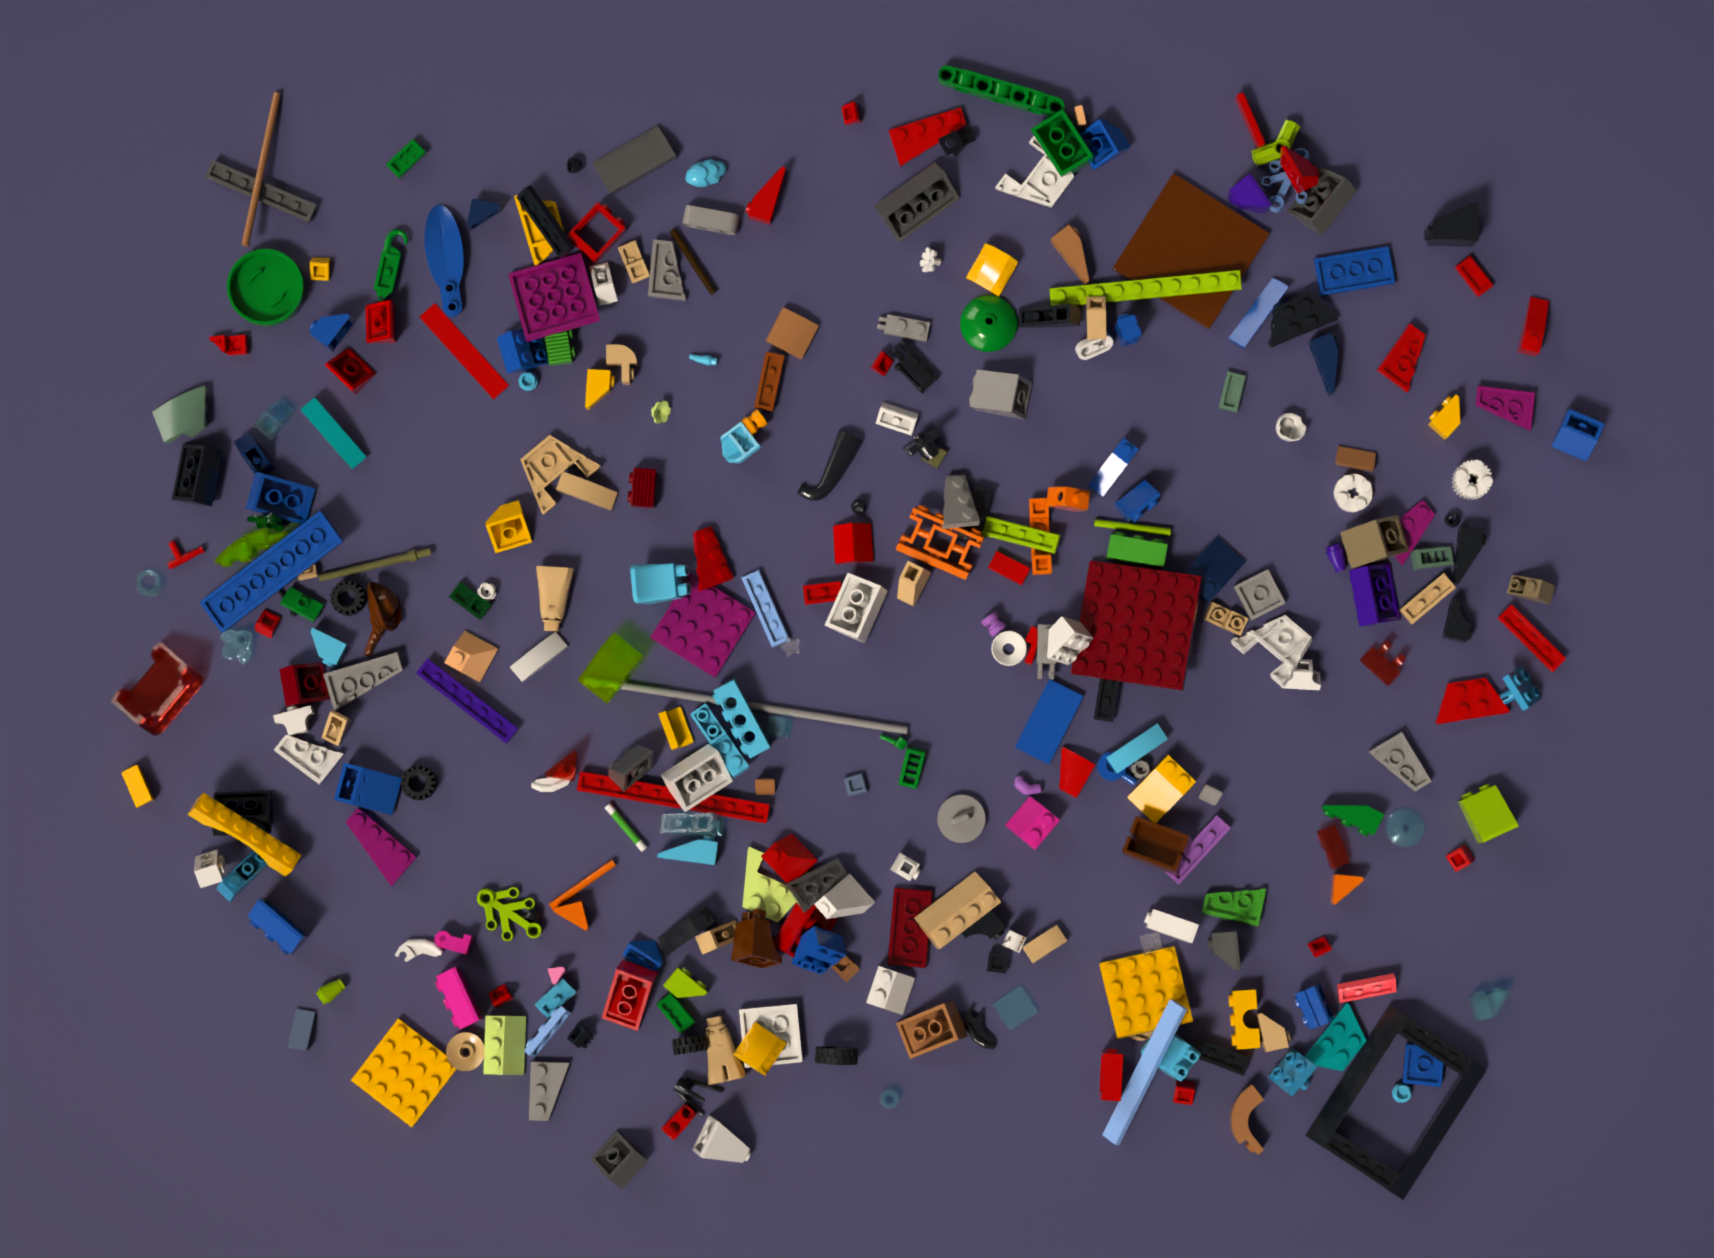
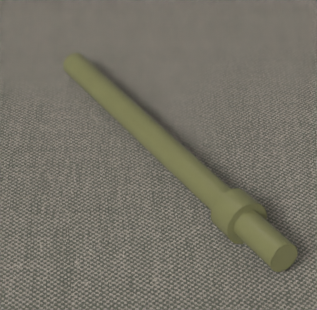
(410, 556)

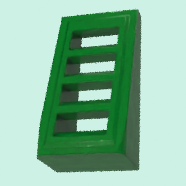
(914, 750)

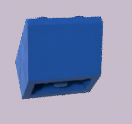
(520, 354)
(1577, 435)
(1138, 500)
(819, 950)

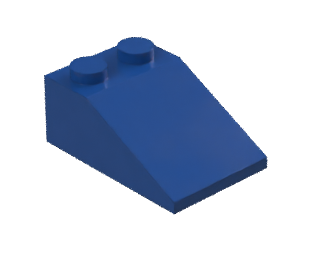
(280, 497)

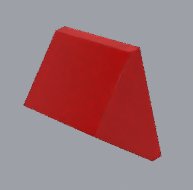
(380, 322)
(350, 370)
(853, 543)

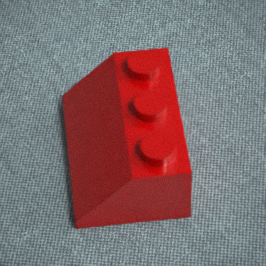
(798, 924)

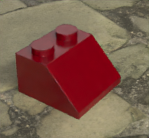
(304, 684)

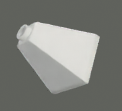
(719, 1143)

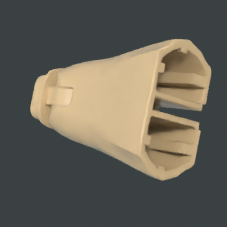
(553, 594)
(721, 1062)

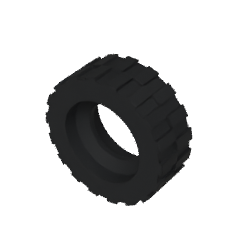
(836, 1055)

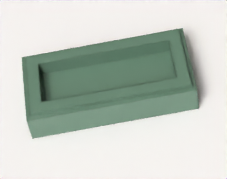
(1232, 392)

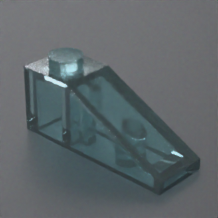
(692, 824)

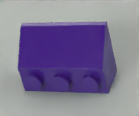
(1374, 595)

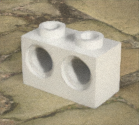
(209, 868)

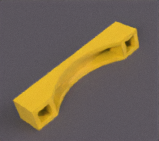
(272, 851)

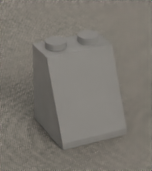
(1000, 394)

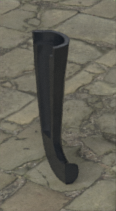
(841, 456)

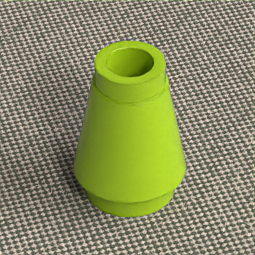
(330, 991)

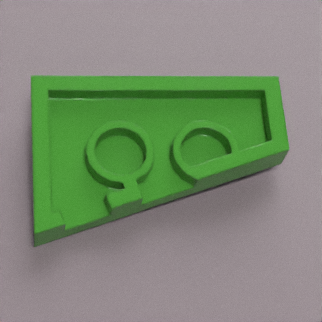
(1238, 906)

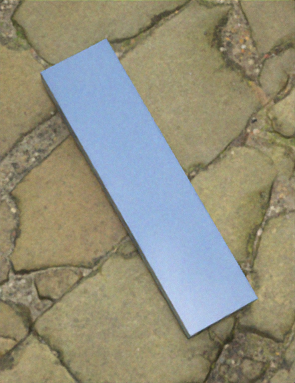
(765, 608)

